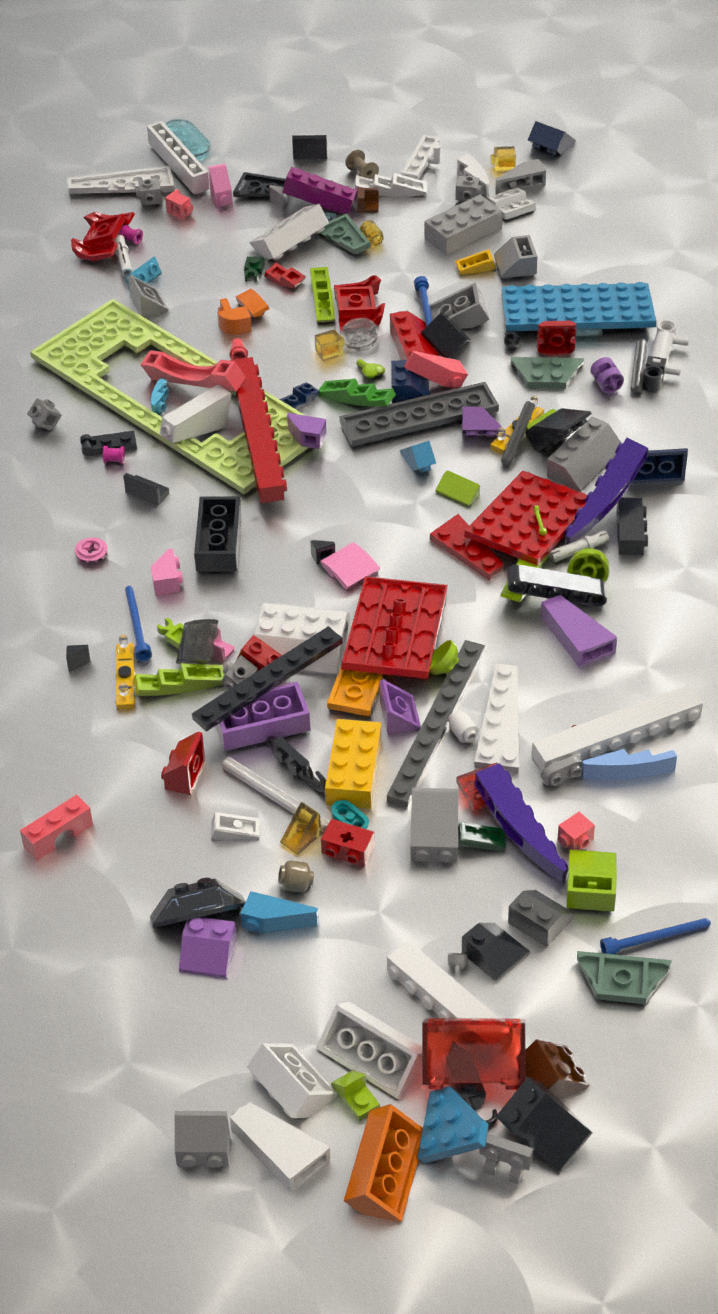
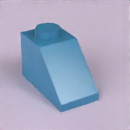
(419, 456)

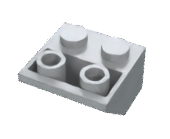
(517, 257)

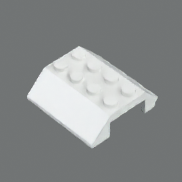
(288, 626)

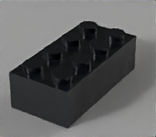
(218, 534)

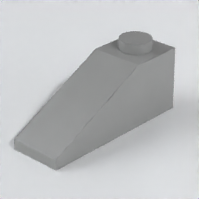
(524, 176)

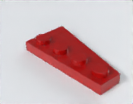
(472, 553)

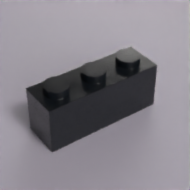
(631, 526)

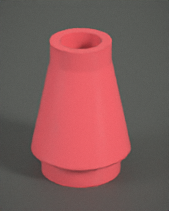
(238, 350)

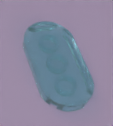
(190, 137)

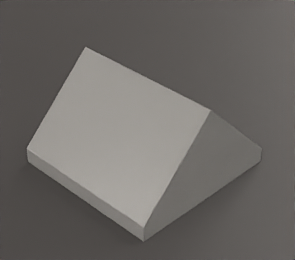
(146, 298)

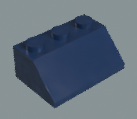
(663, 466)

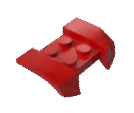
(101, 236)
(358, 301)

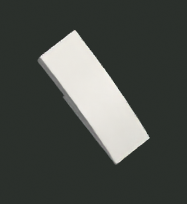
(470, 167)

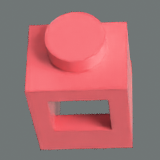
(178, 204)

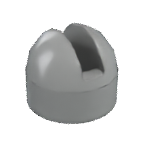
(457, 959)

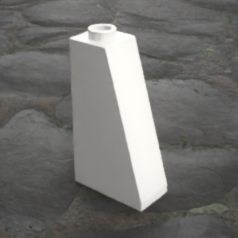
(198, 416)
(279, 1146)

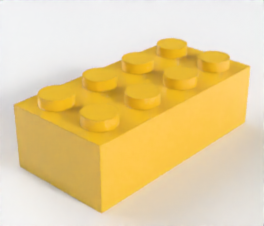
(353, 762)

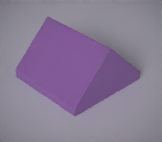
(398, 709)

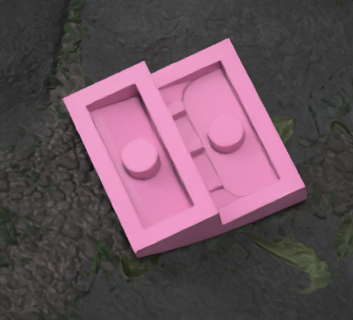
(350, 565)

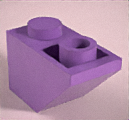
(479, 422)
(307, 430)

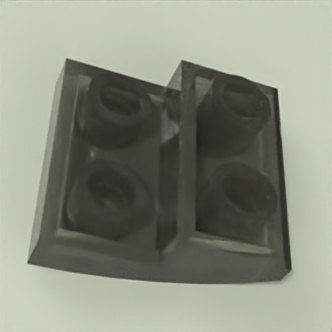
(197, 641)

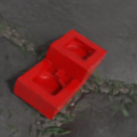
(287, 278)

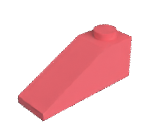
(437, 369)

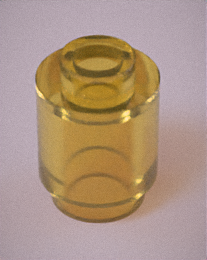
(372, 232)

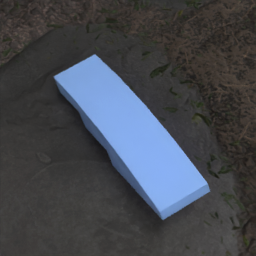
(620, 765)

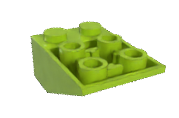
(592, 880)

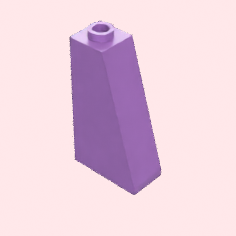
(576, 631)

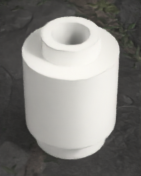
(463, 726)

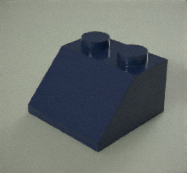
(550, 138)
(407, 383)

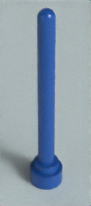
(421, 285)
(142, 650)
(613, 946)

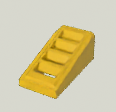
(481, 262)

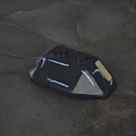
(194, 901)

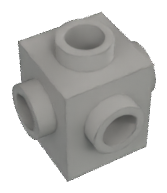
(467, 188)
(149, 192)
(44, 414)
(237, 672)

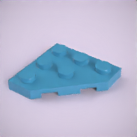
(450, 1127)

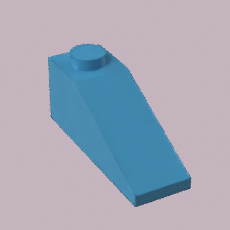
(274, 914)

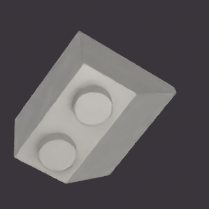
(202, 1138)

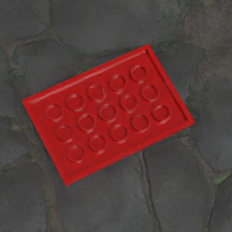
(511, 522)

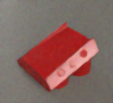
(556, 337)

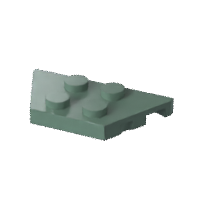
(547, 371)
(622, 976)

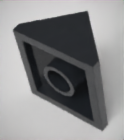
(309, 146)
(445, 335)

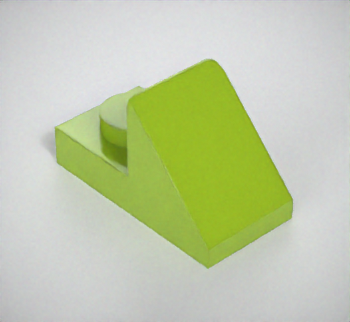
(355, 1094)

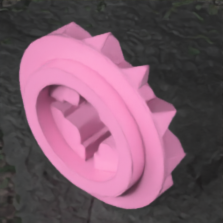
(86, 545)

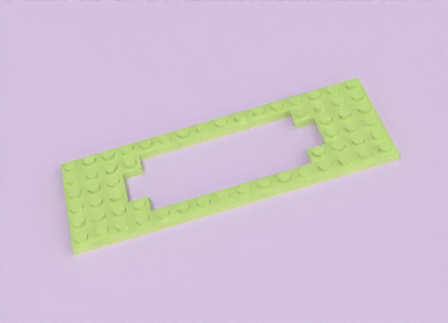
(78, 358)

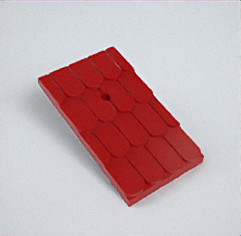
(395, 627)

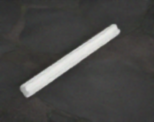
(265, 787)

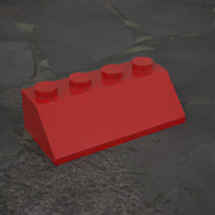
(407, 335)

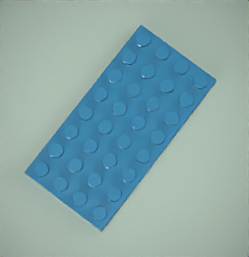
(585, 304)

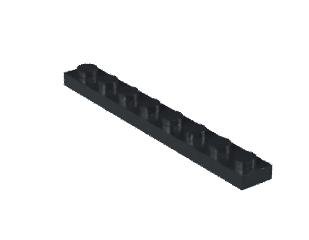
(266, 678)

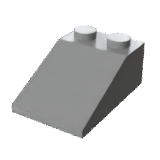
(464, 307)

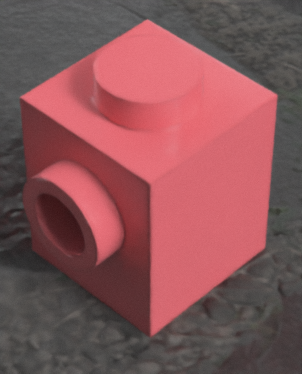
(576, 832)

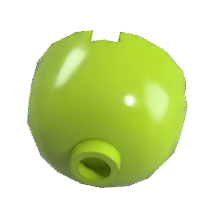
(589, 563)

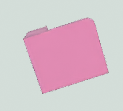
(222, 649)

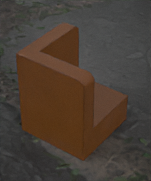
(368, 200)

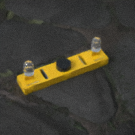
(500, 443)
(124, 674)

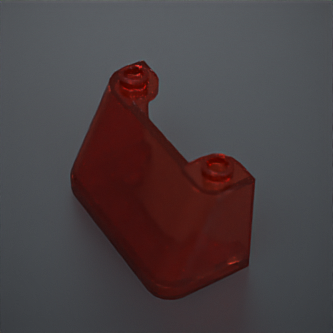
(473, 1051)

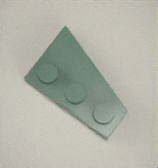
(346, 234)

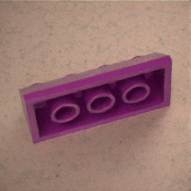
(319, 191)

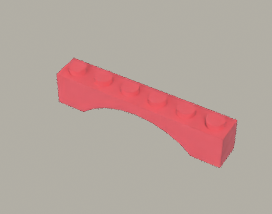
(163, 366)

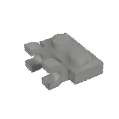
(507, 1151)

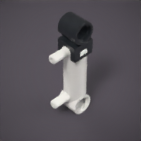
(656, 363)

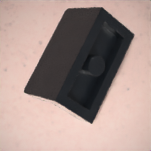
(145, 489)

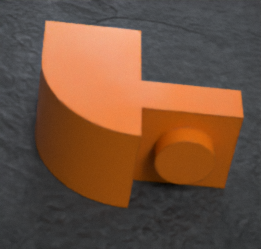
(234, 320)

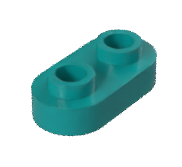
(353, 814)

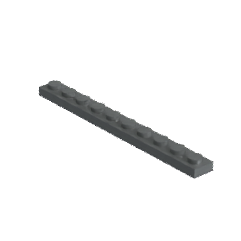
(435, 724)

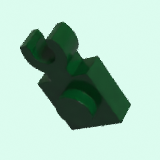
(253, 267)

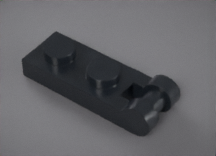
(94, 444)

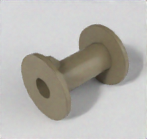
(356, 160)

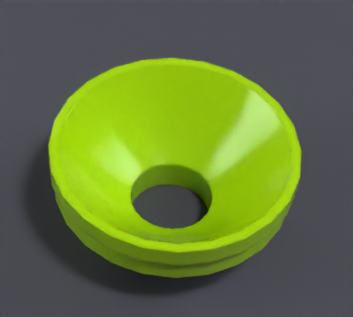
(444, 658)

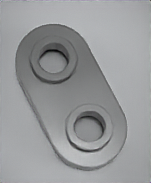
(562, 770)

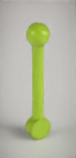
(542, 531)

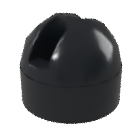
(511, 335)

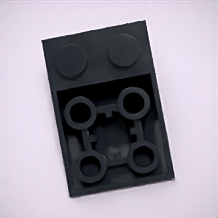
(556, 427)

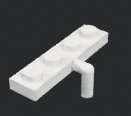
(422, 156)

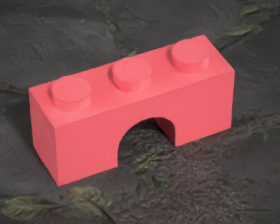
(40, 835)

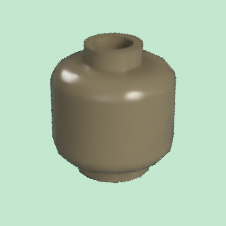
(295, 876)

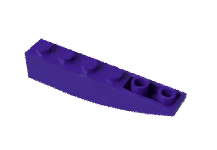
(609, 488)
(518, 820)

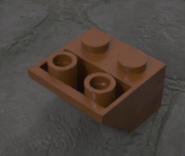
(555, 1068)

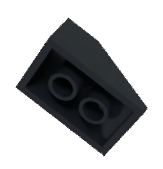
(544, 1123)

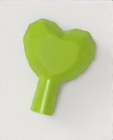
(370, 370)

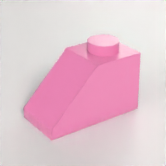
(220, 185)

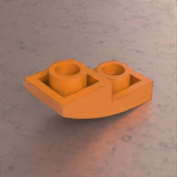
(254, 303)

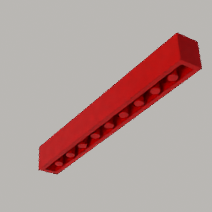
(259, 435)

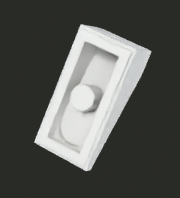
(234, 827)

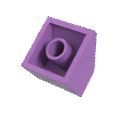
(207, 947)

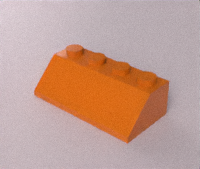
(384, 1164)

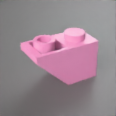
(165, 574)

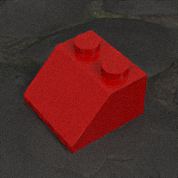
(184, 764)

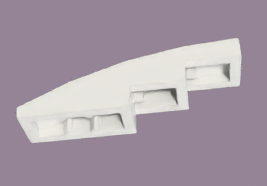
(396, 187)

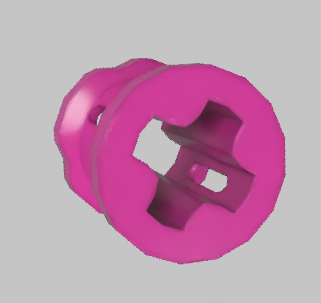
(131, 234)
(113, 454)

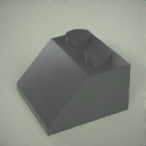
(538, 916)

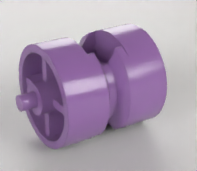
(607, 375)

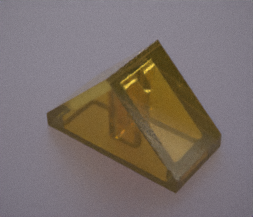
(303, 829)

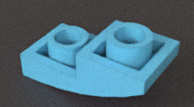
(158, 397)

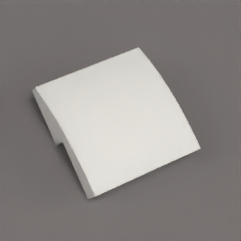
(512, 203)

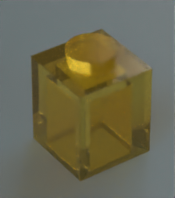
(503, 158)
(329, 344)

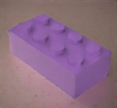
(274, 714)

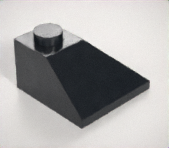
(492, 949)

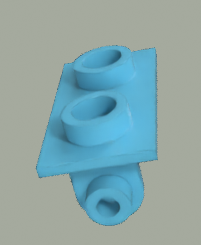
(146, 271)

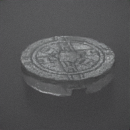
(360, 334)

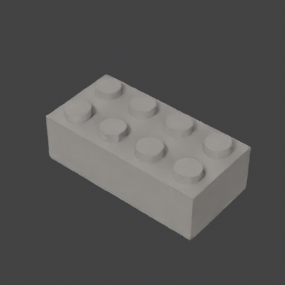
(463, 224)

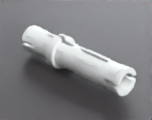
(125, 267)
(571, 548)

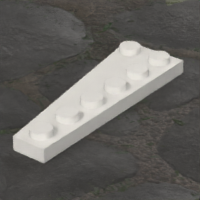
(121, 181)
(500, 725)

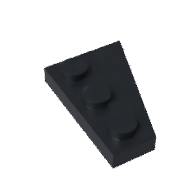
(256, 185)

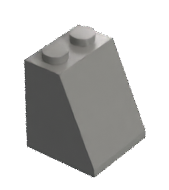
(434, 824)

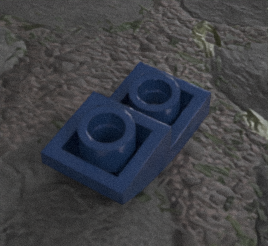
(301, 396)

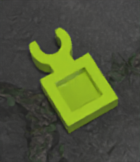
(171, 632)

